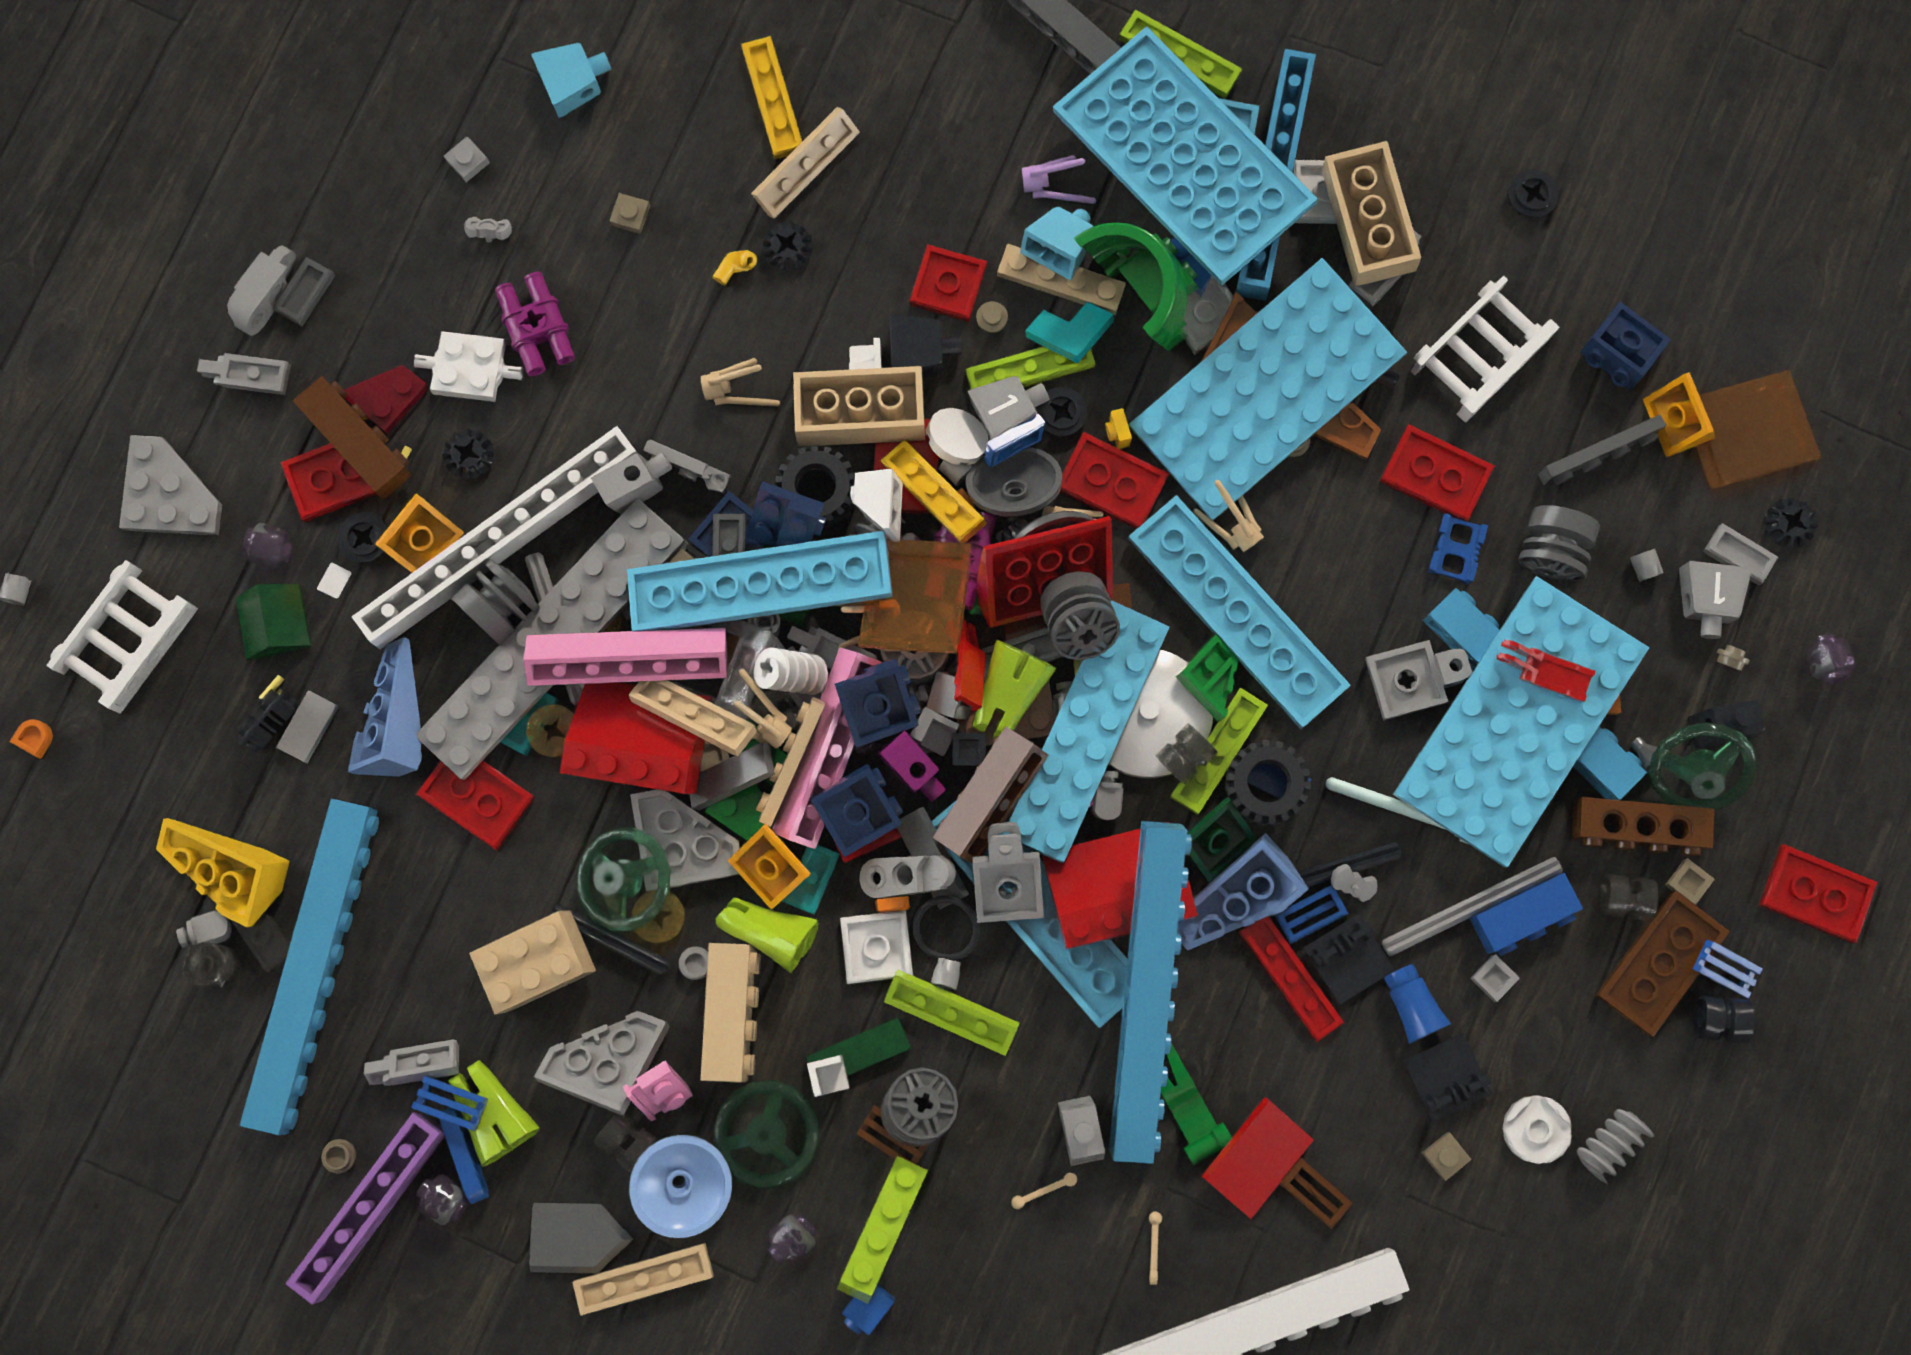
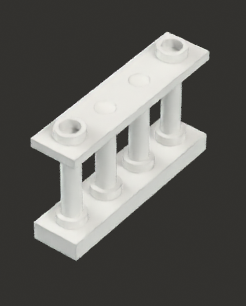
(1492, 377)
(137, 665)

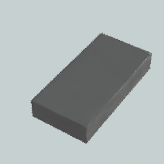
(304, 292)

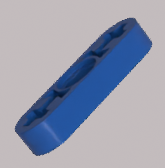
(465, 1158)

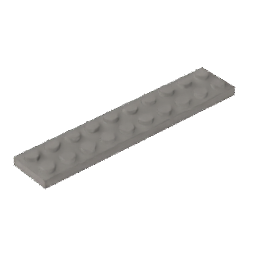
(581, 602)

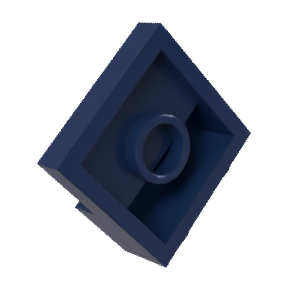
(1625, 346)
(784, 517)
(878, 702)
(858, 809)

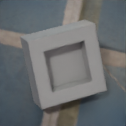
(466, 159)
(1494, 978)

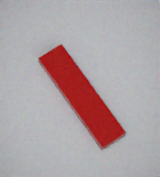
(1291, 978)

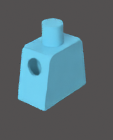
(570, 75)
(1053, 243)

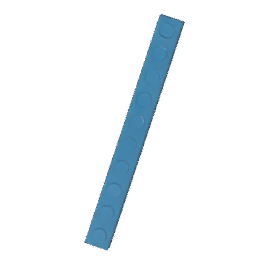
(309, 968)
(1148, 991)

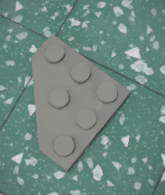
(165, 492)
(692, 843)
(604, 1061)

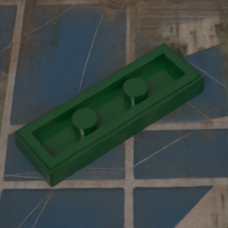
(867, 1047)

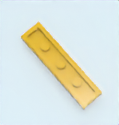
(772, 96)
(934, 492)

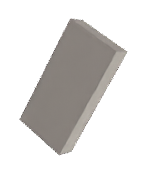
(1737, 550)
(307, 726)

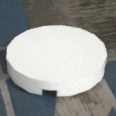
(957, 436)
(1537, 1129)

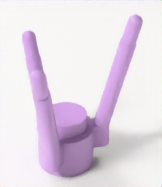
(1036, 178)

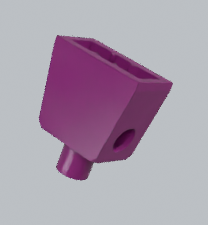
(900, 755)

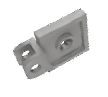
(1430, 672)
(1005, 864)

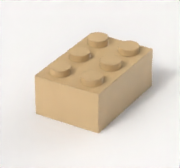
(532, 962)

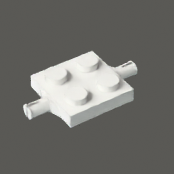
(468, 366)

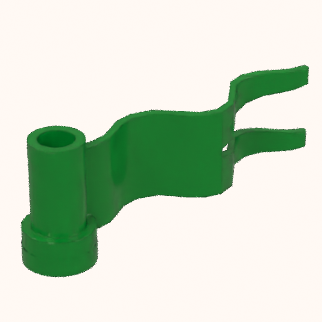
(1192, 1114)

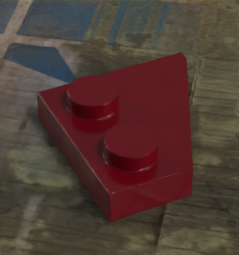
(387, 396)

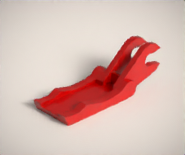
(970, 670)
(1549, 671)

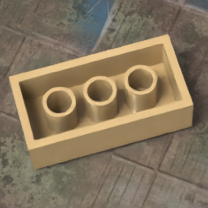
(1371, 213)
(859, 406)
(729, 1012)

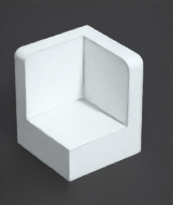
(866, 356)
(828, 1075)

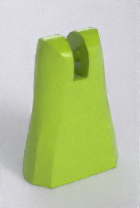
(1010, 686)
(776, 934)
(503, 1121)

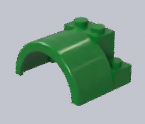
(1151, 272)

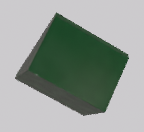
(272, 620)
(1219, 840)

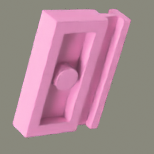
(658, 1090)

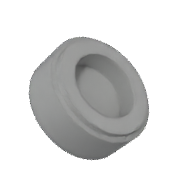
(694, 963)

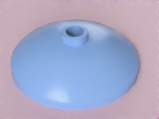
(683, 1208)

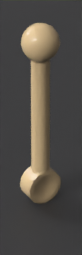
(1069, 1179)
(1155, 1219)

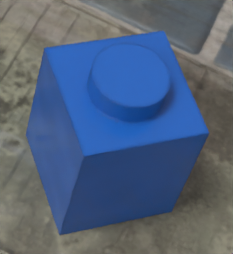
(866, 1316)

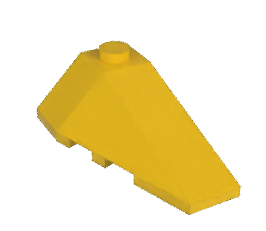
(231, 872)

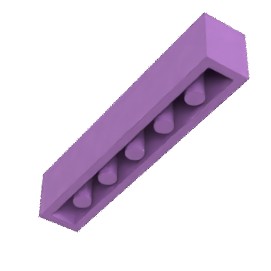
(366, 1208)

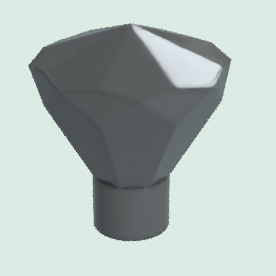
(1644, 752)

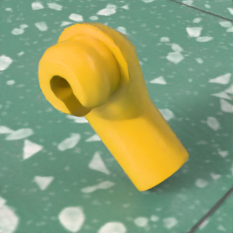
(733, 263)

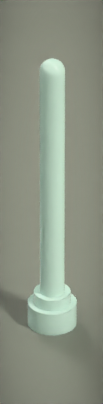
(1378, 800)

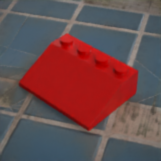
(1019, 569)
(629, 744)
(1097, 889)

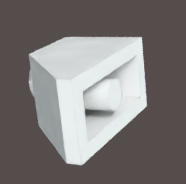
(880, 500)

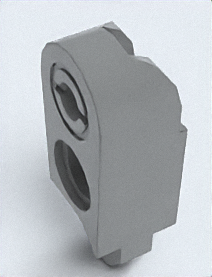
(260, 290)
(929, 875)

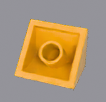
(1682, 413)
(418, 534)
(769, 866)

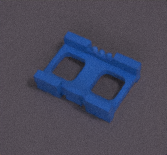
(1466, 551)

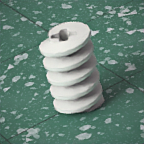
(790, 671)

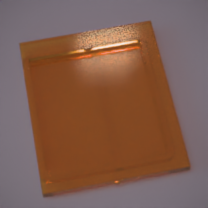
(1756, 430)
(927, 598)

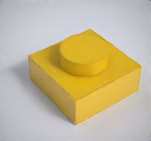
(1118, 429)

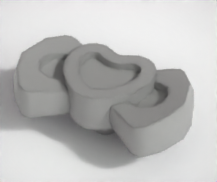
(487, 228)
(1353, 883)

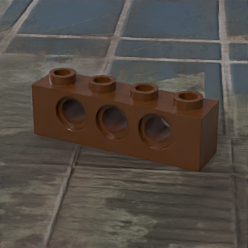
(1694, 822)

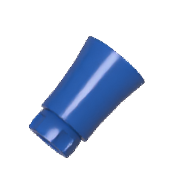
(1415, 1004)

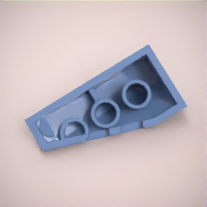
(390, 734)
(1249, 889)

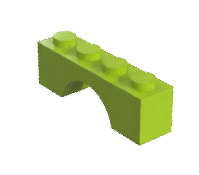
(882, 1230)

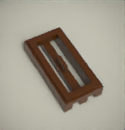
(880, 1145)
(1293, 1174)

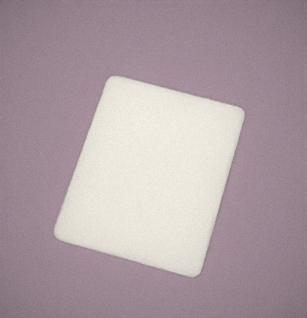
(334, 580)

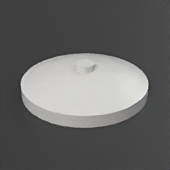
(1156, 718)

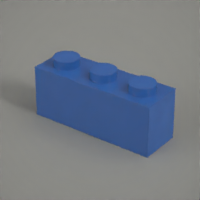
(1527, 915)

